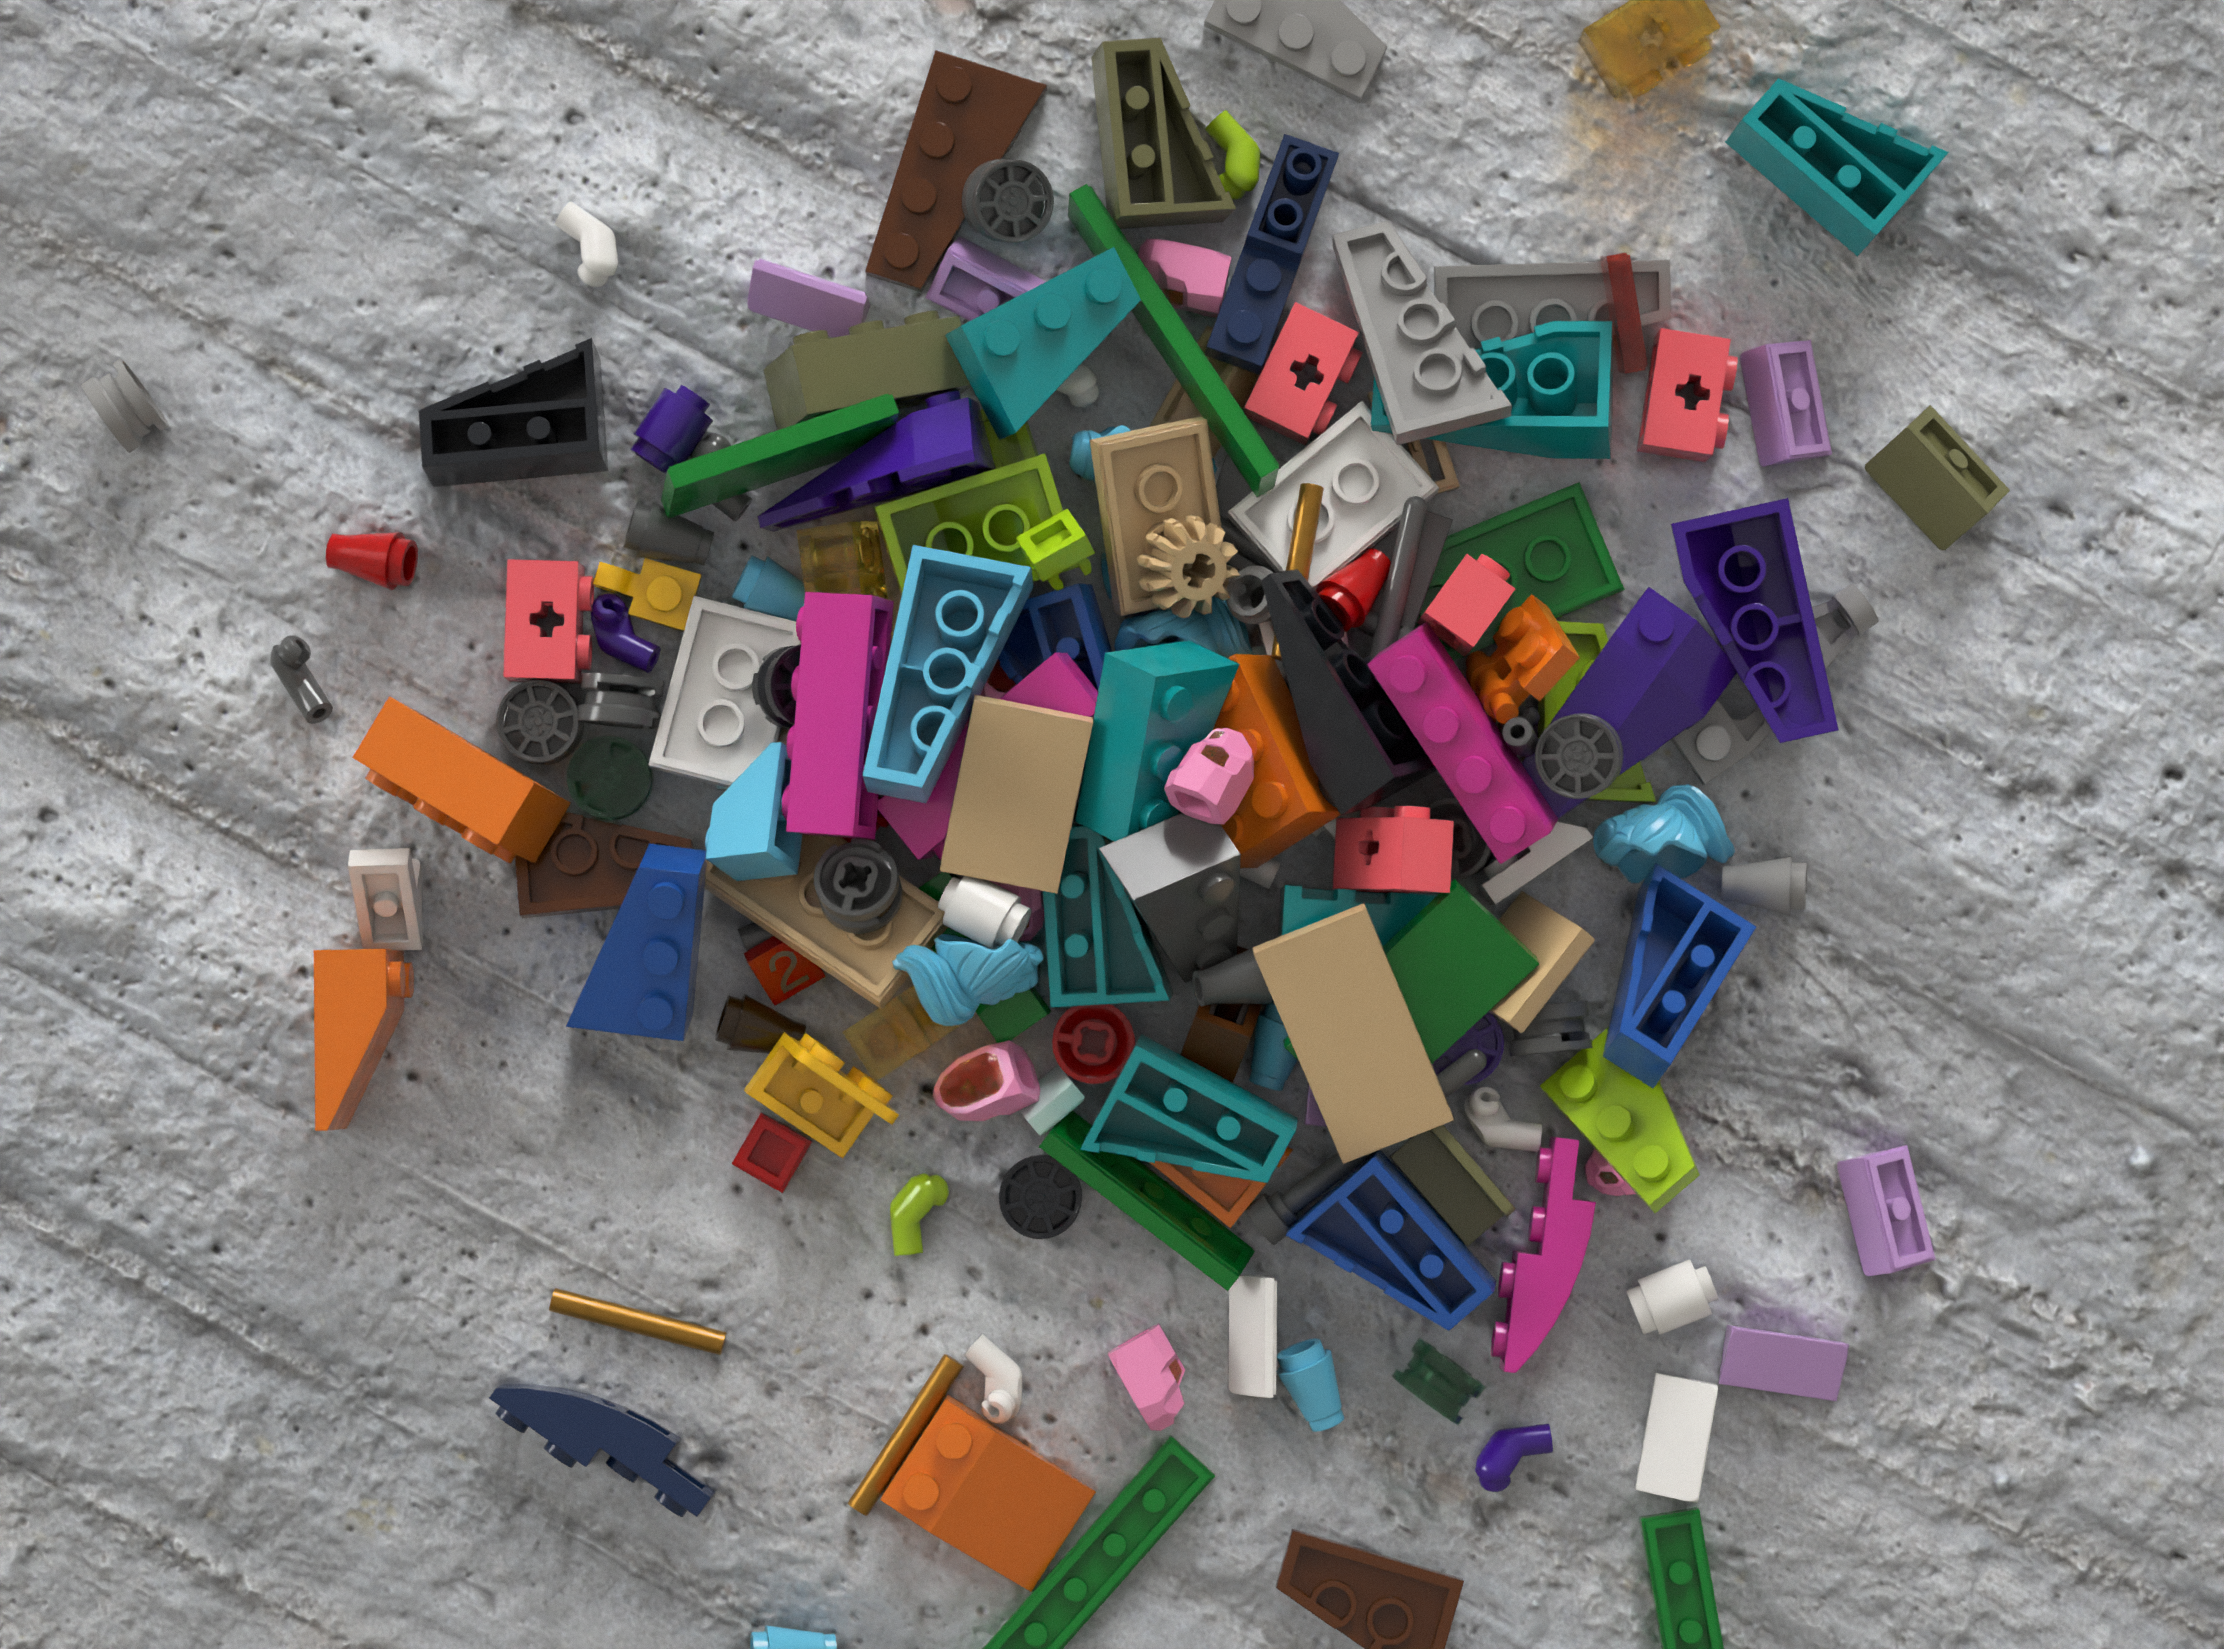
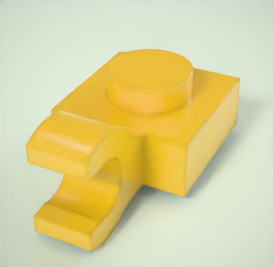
(658, 593)

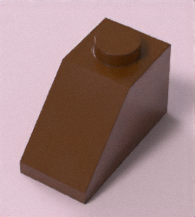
(1221, 1035)

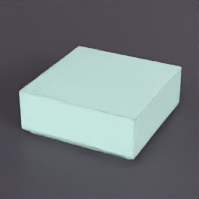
(1056, 1100)

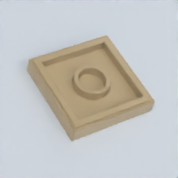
(1558, 948)

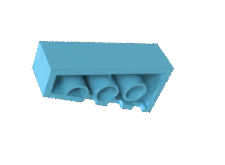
(941, 654)

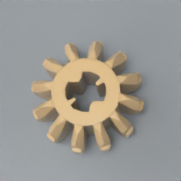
(1187, 545)

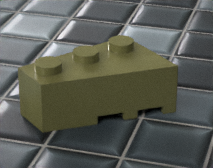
(1149, 144)
(837, 372)

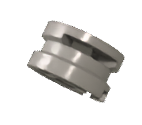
(124, 405)

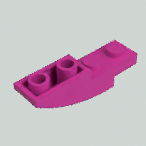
(1542, 1281)

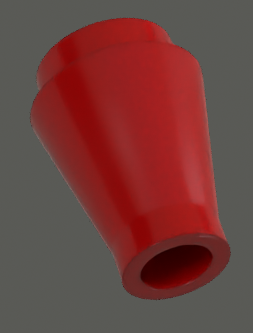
(375, 557)
(1355, 587)

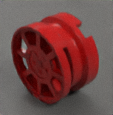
(1093, 1042)

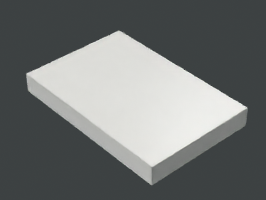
(1362, 498)
(709, 714)

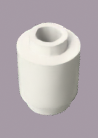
(983, 911)
(1672, 1297)

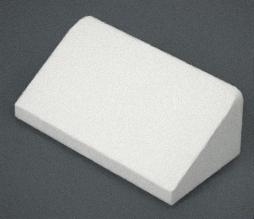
(1253, 1336)
(1676, 1437)

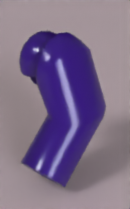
(617, 636)
(1505, 1451)

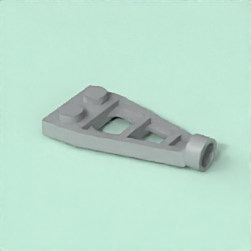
(1723, 741)

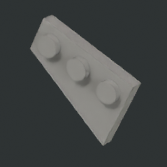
(1307, 36)

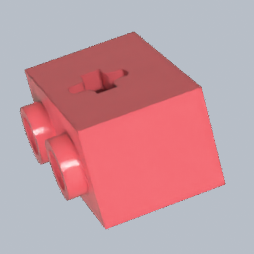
(1303, 340)
(1674, 362)
(1468, 602)
(527, 648)
(1393, 851)

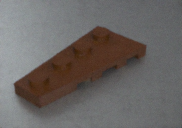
(960, 122)

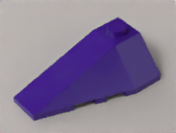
(909, 457)
(1756, 600)
(1647, 683)

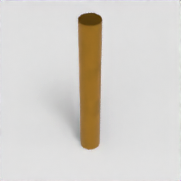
(1303, 537)
(637, 1321)
(905, 1435)

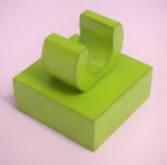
(1056, 547)

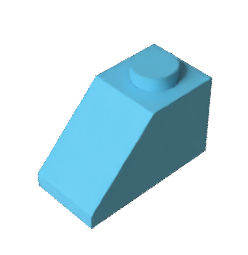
(748, 823)

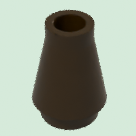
(754, 1026)

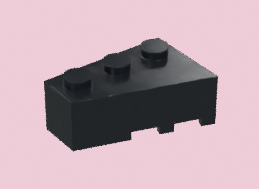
(521, 426)

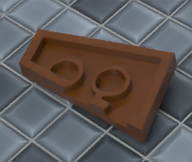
(585, 866)
(1369, 1594)

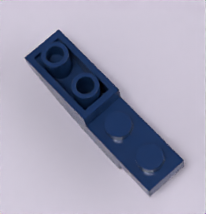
(1271, 254)
(584, 1424)

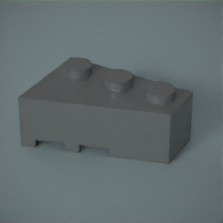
(1184, 887)

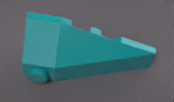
(1556, 389)

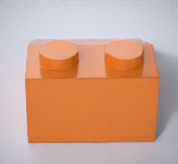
(355, 1015)
(987, 1494)

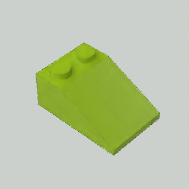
(972, 515)

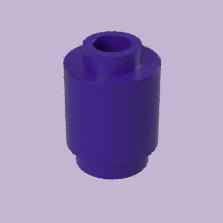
(672, 428)

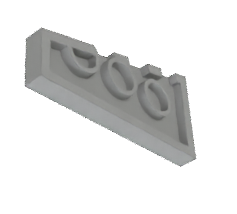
(1517, 297)
(1416, 353)

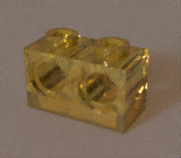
(843, 559)

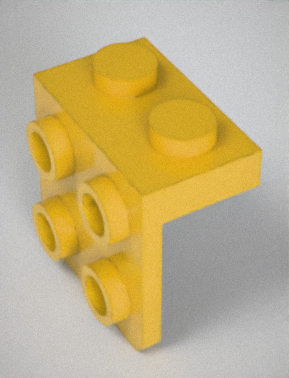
(811, 1092)

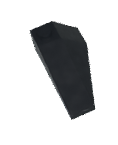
(1345, 717)

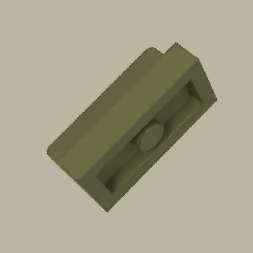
(1936, 478)
(1452, 1183)

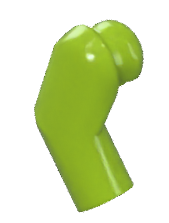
(1242, 155)
(910, 1207)

